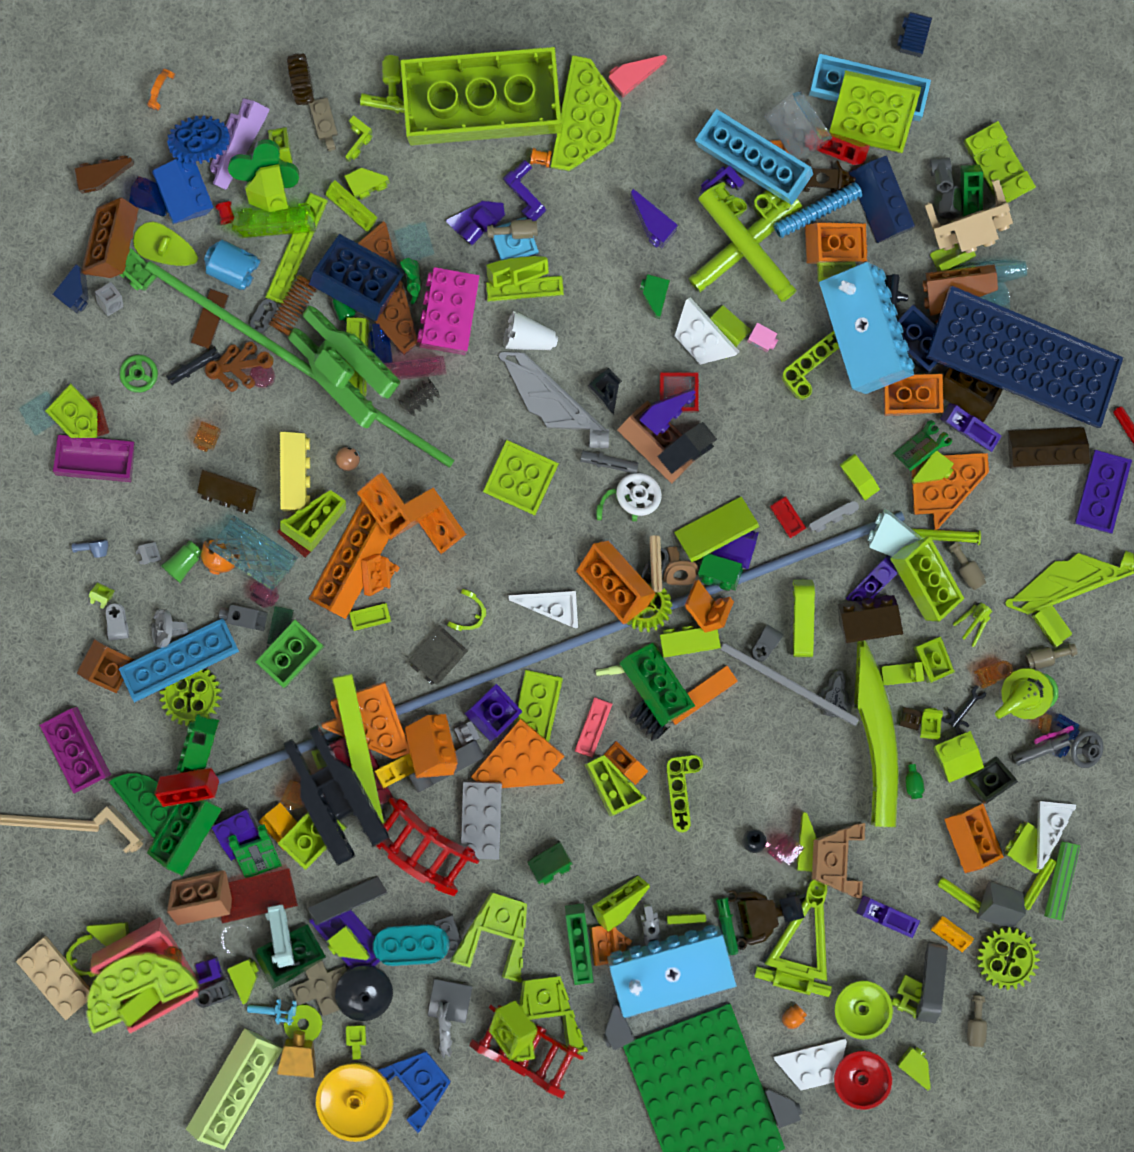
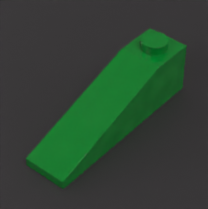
(579, 944)

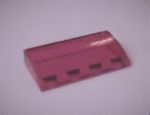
(418, 368)

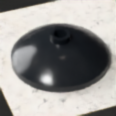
(359, 982)

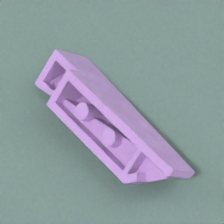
(242, 133)

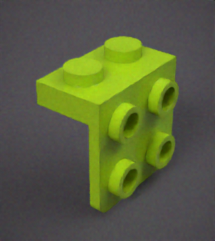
(1024, 847)

